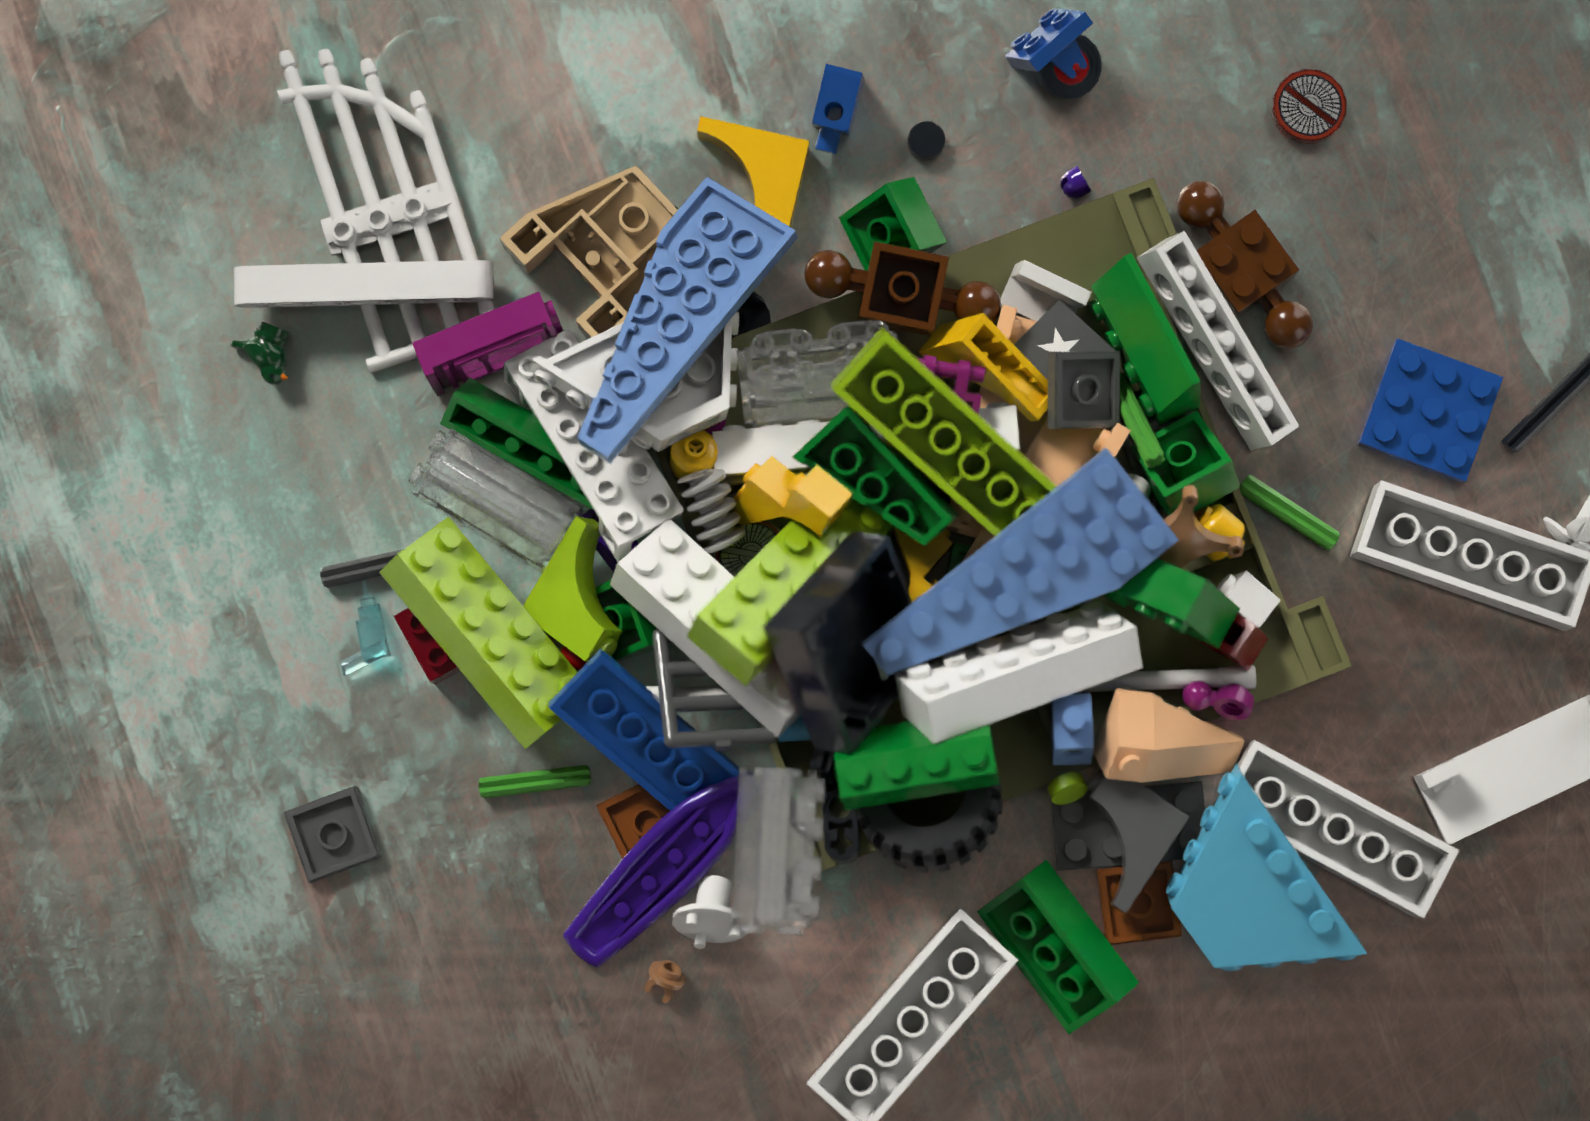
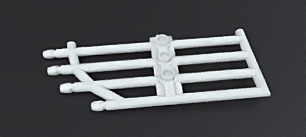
(384, 217)

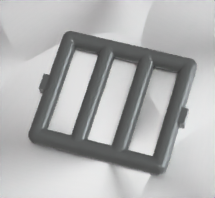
(670, 705)

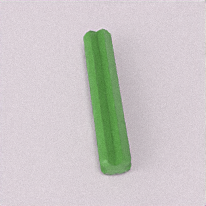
(1138, 424)
(1289, 512)
(534, 781)

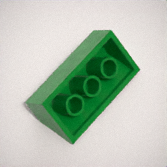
(1145, 341)
(905, 765)
(1058, 947)

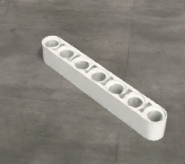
(363, 283)

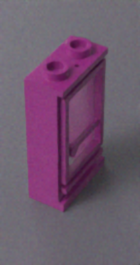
(485, 342)

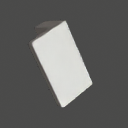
(1037, 290)

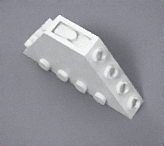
(691, 406)

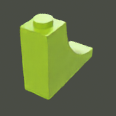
(566, 597)

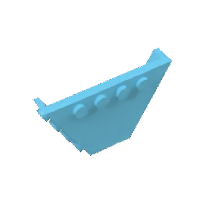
(1250, 891)

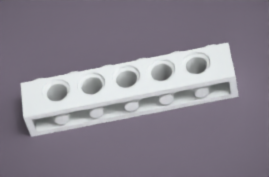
(1218, 341)

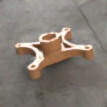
(1193, 537)

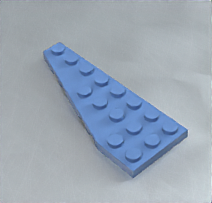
(691, 288)
(1057, 554)

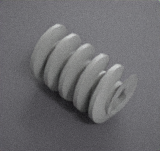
(713, 509)

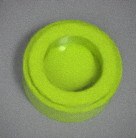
(1067, 788)

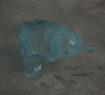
(370, 633)

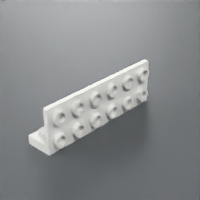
(627, 493)
(1509, 772)

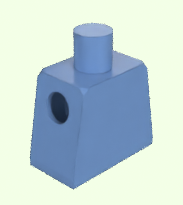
(1071, 729)

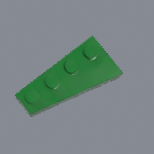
(878, 475)
(1179, 601)

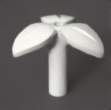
(1576, 532)

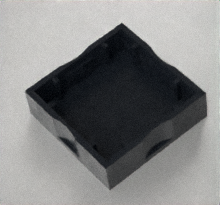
(822, 635)

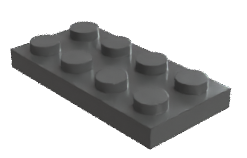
(1089, 840)

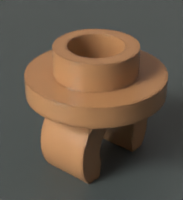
(667, 975)

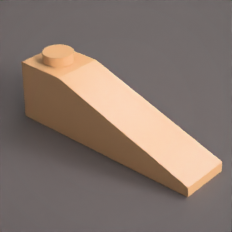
(1156, 741)

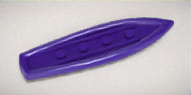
(656, 873)

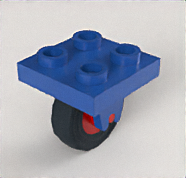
(1058, 54)

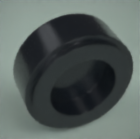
(926, 140)

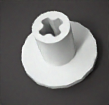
(710, 917)

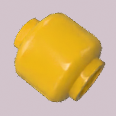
(693, 454)
(1221, 522)

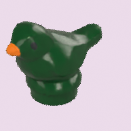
(267, 351)

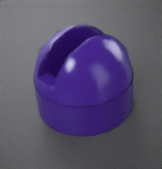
(1074, 184)

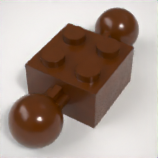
(1246, 263)
(900, 287)

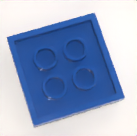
(1430, 410)

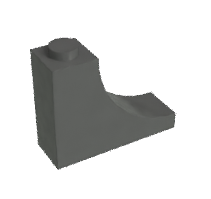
(1144, 830)

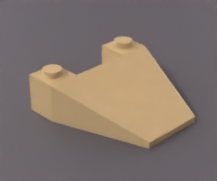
(603, 235)

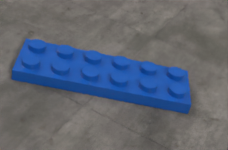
(626, 727)

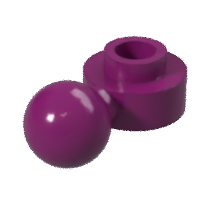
(1229, 701)

